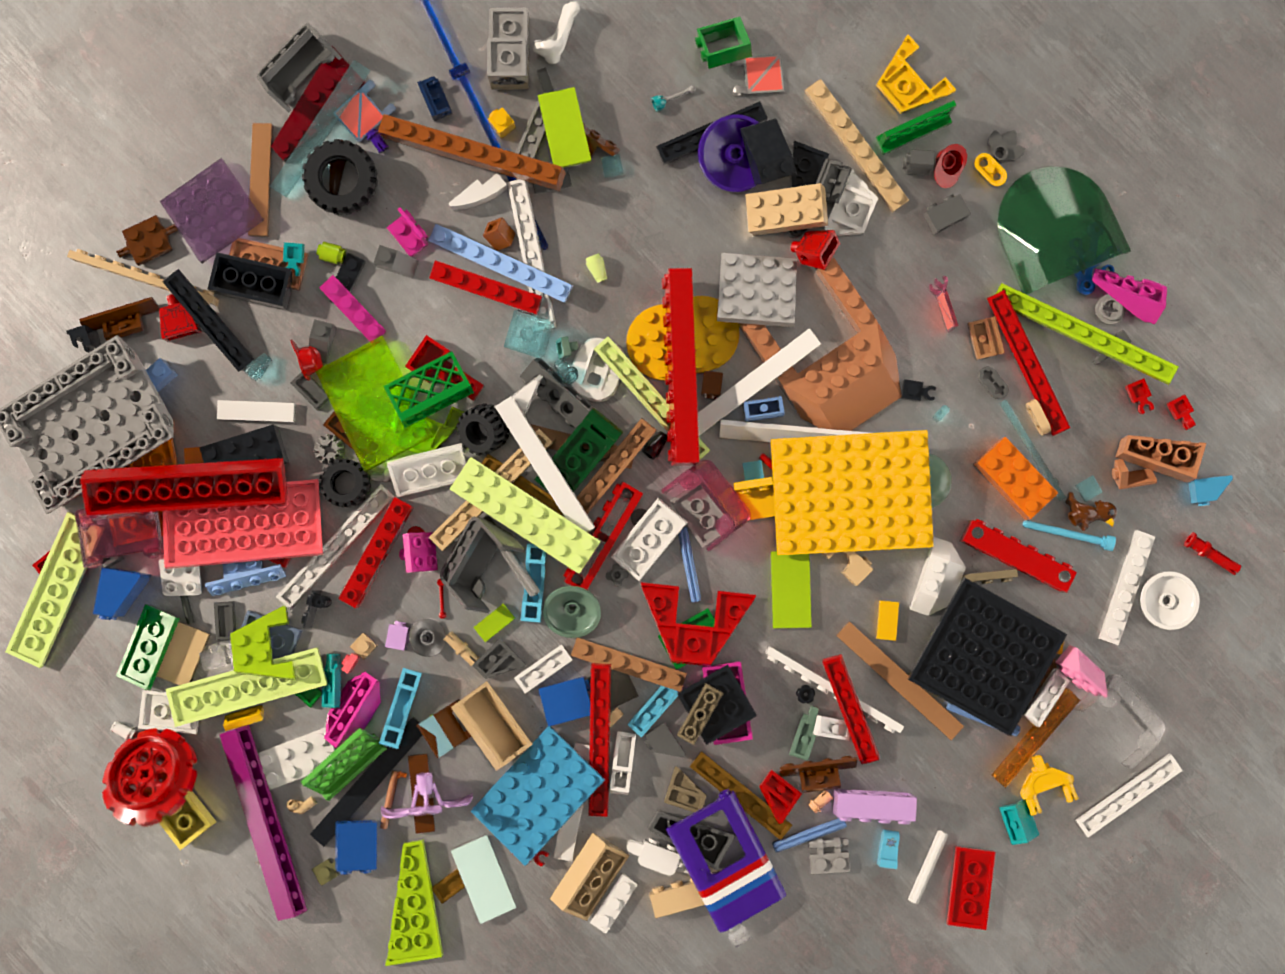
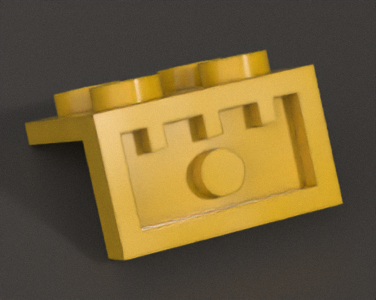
(758, 496)

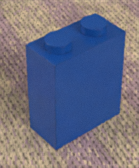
(566, 700)
(356, 846)

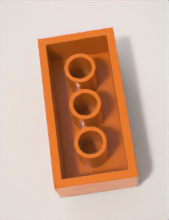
(1015, 478)

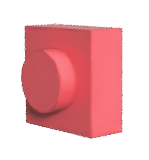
(350, 662)

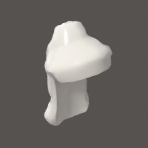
(554, 45)

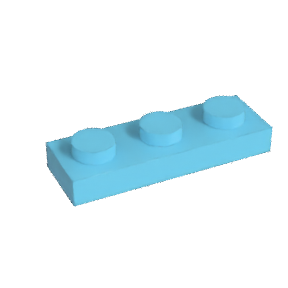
(652, 710)

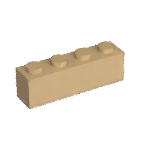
(675, 898)

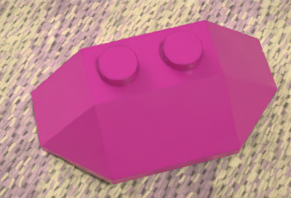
(357, 706)

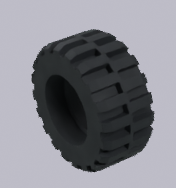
(321, 159)

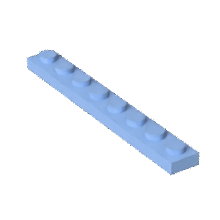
(500, 263)

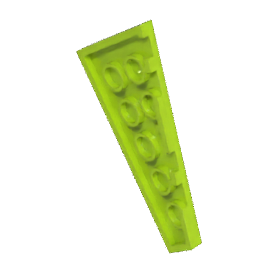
(414, 918)

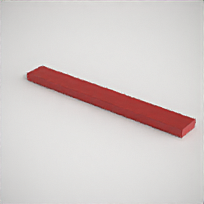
(1028, 361)
(600, 735)

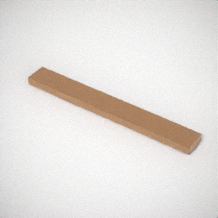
(898, 680)

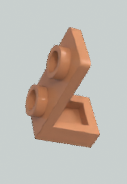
(1126, 479)

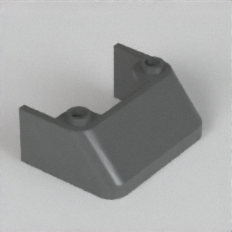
(294, 64)
(470, 559)

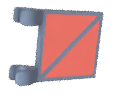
(363, 113)

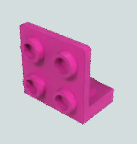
(409, 236)

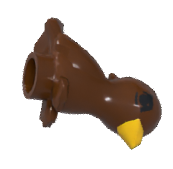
(1084, 514)

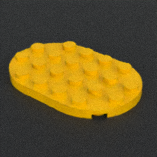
(713, 339)

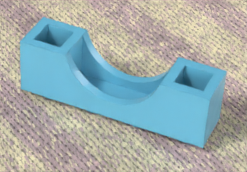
(536, 567)
(400, 708)

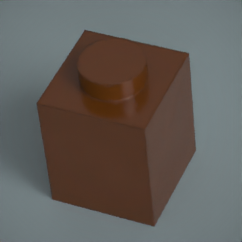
(711, 384)

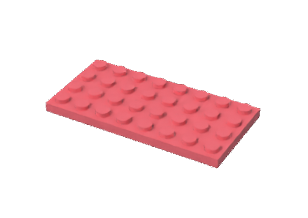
(246, 532)

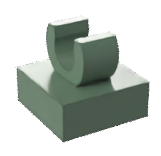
(565, 347)

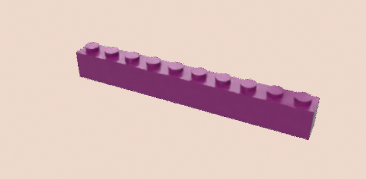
(263, 823)

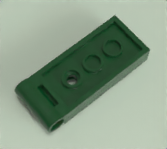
(574, 460)

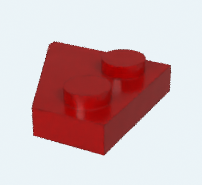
(779, 795)

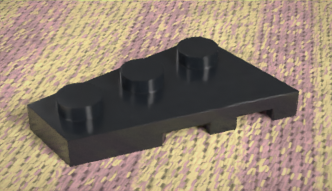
(808, 164)

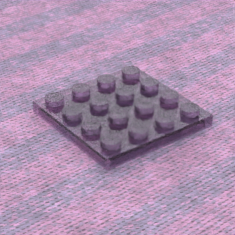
(211, 210)

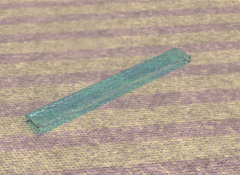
(320, 127)

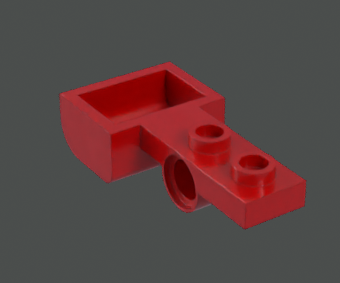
(431, 350)

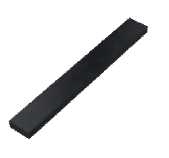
(366, 784)

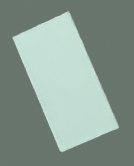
(483, 879)

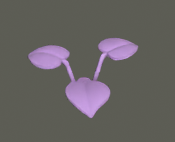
(424, 786)

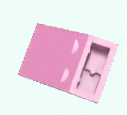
(1082, 671)

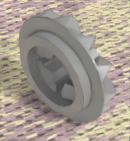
(1102, 314)
(326, 440)

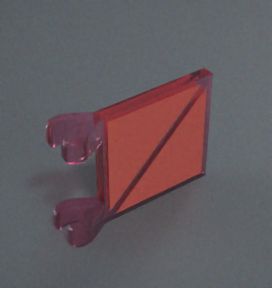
(944, 303)

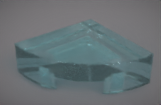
(941, 413)

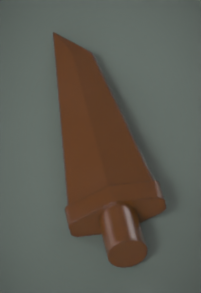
(335, 175)

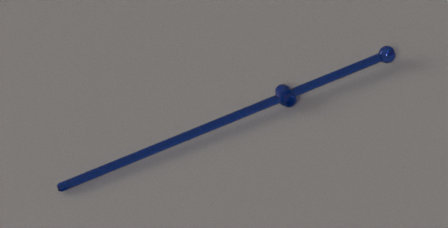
(459, 72)

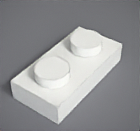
(831, 728)

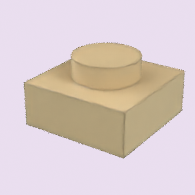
(363, 646)

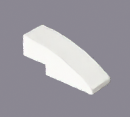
(479, 194)
(622, 763)

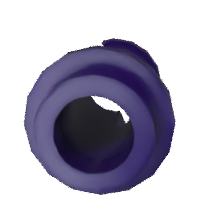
(377, 140)

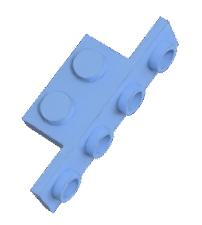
(244, 575)

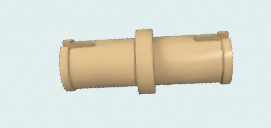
(461, 648)

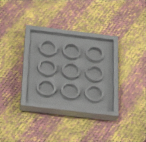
(757, 290)

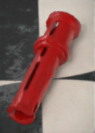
(1205, 549)

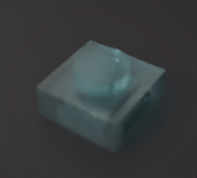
(612, 166)

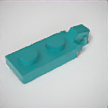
(332, 692)

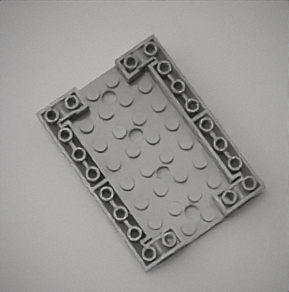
(77, 401)

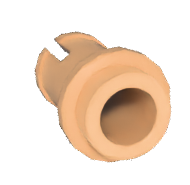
(820, 801)

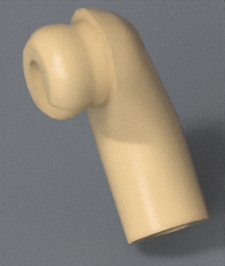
(301, 807)

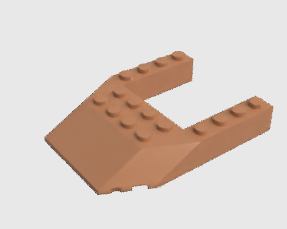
(848, 381)

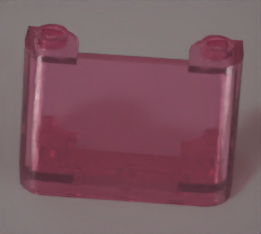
(117, 535)

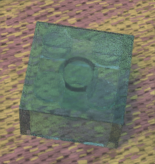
(529, 333)

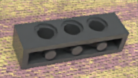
(567, 393)

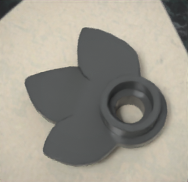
(1006, 145)

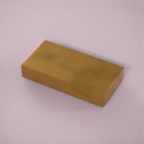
(448, 886)

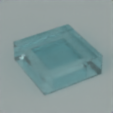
(1088, 488)

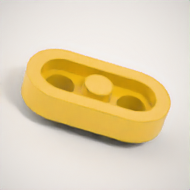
(992, 168)

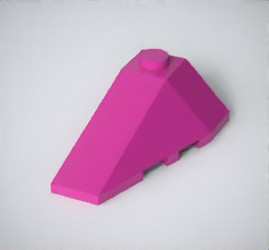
(1142, 298)

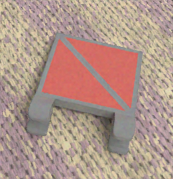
(762, 75)

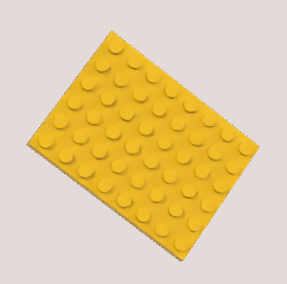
(852, 492)

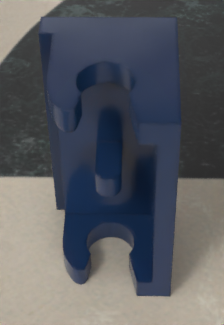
(435, 98)

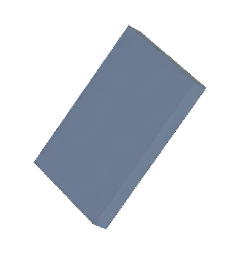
(283, 637)

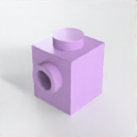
(398, 636)

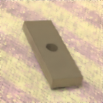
(706, 703)

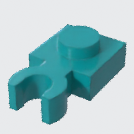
(293, 254)

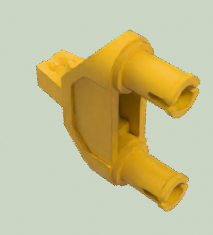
(1045, 778)

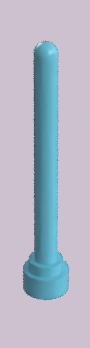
(1107, 542)

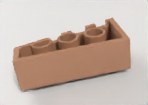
(1165, 456)

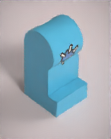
(888, 849)

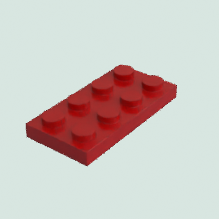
(971, 888)

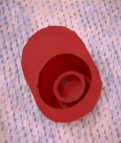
(950, 165)
(308, 359)

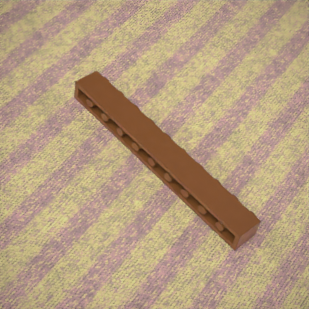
(472, 152)

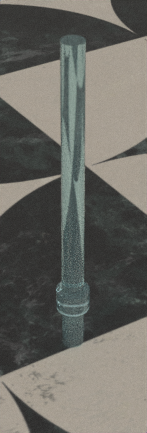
(1032, 450)

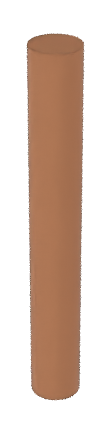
(390, 797)

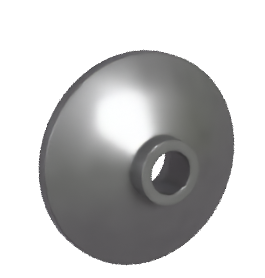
(434, 634)

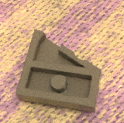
(684, 792)

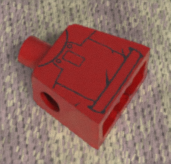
(816, 248)
(176, 321)

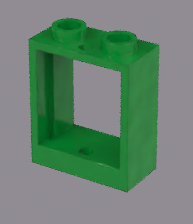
(719, 31)

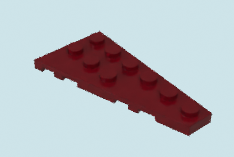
(309, 105)

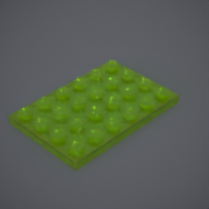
(364, 408)

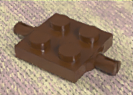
(147, 240)

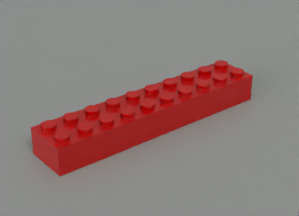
(681, 367)
(184, 486)

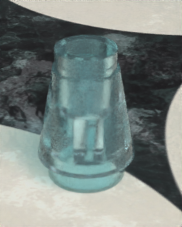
(258, 367)
(567, 372)

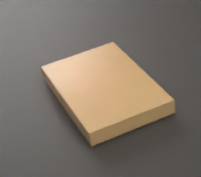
(183, 654)

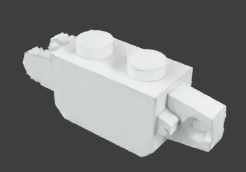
(656, 856)

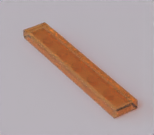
(1035, 739)

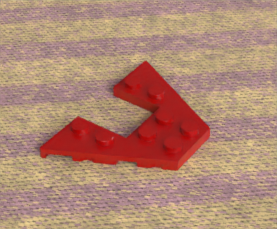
(692, 642)

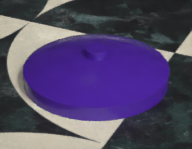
(724, 154)

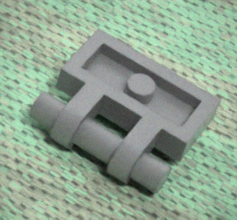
(831, 861)

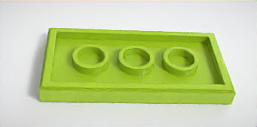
(564, 128)
(790, 590)

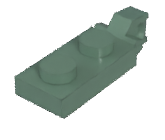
(804, 735)

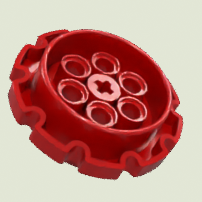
(149, 777)

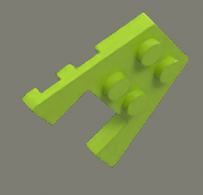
(440, 431)
(253, 647)

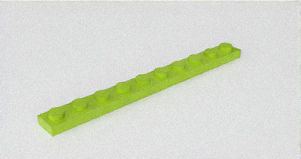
(1090, 336)

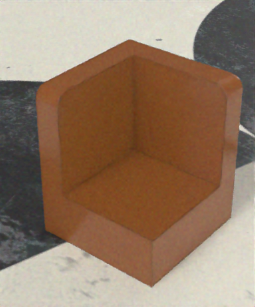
(499, 234)

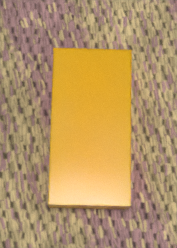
(887, 620)
(243, 717)

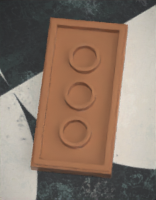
(266, 254)

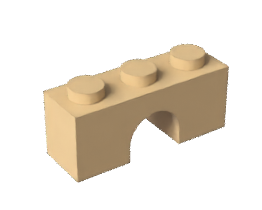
(857, 567)

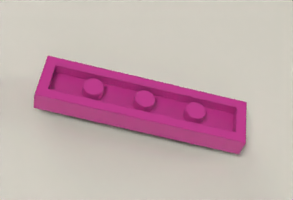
(352, 308)

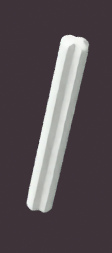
(928, 867)

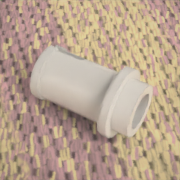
(123, 730)

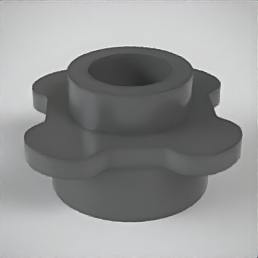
(617, 580)

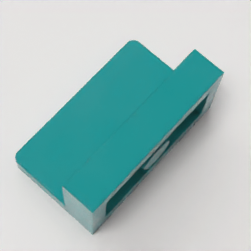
(1019, 822)

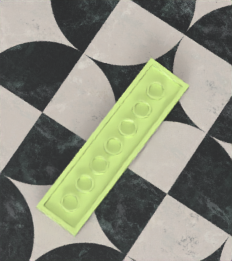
(525, 515)
(49, 597)
(237, 691)

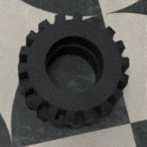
(472, 435)
(330, 475)

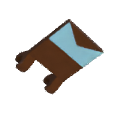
(443, 731)

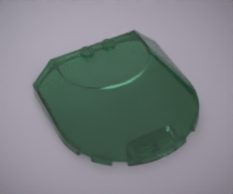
(1056, 226)

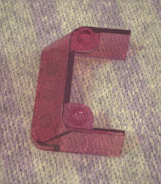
(721, 492)

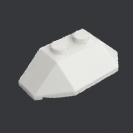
(938, 578)

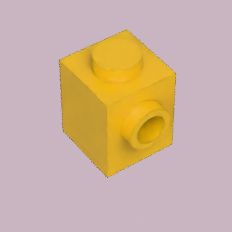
(501, 122)

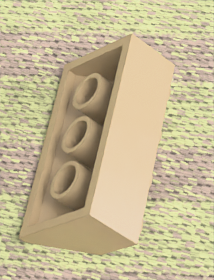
(589, 877)

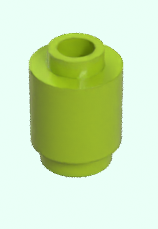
(331, 253)

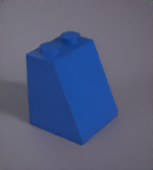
(118, 592)

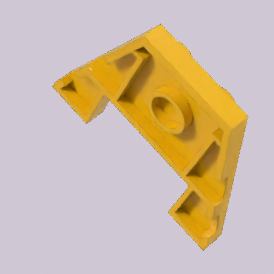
(903, 85)

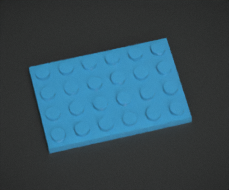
(537, 795)

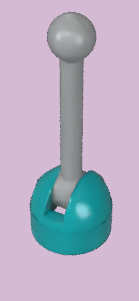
(659, 102)

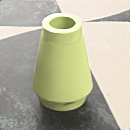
(596, 266)

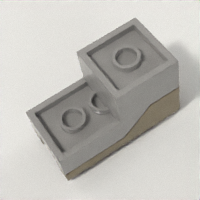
(508, 48)

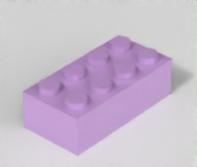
(874, 805)

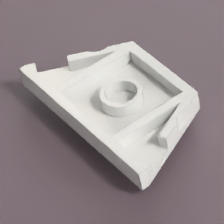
(854, 208)

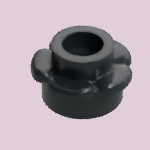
(810, 694)

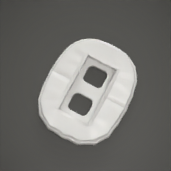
(585, 365)

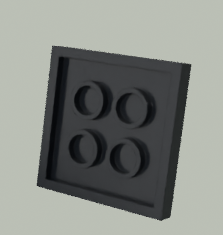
(731, 709)

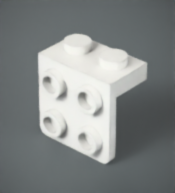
(180, 580)

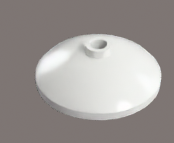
(1181, 605)

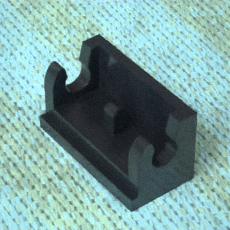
(86, 336)

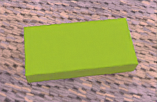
(494, 622)

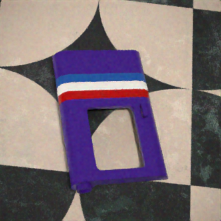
(739, 888)

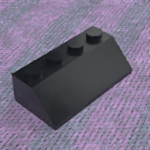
(251, 281)

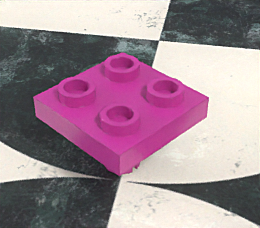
(419, 552)

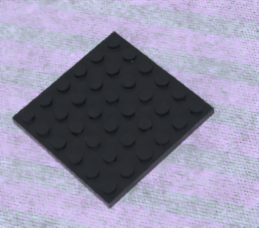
(987, 656)

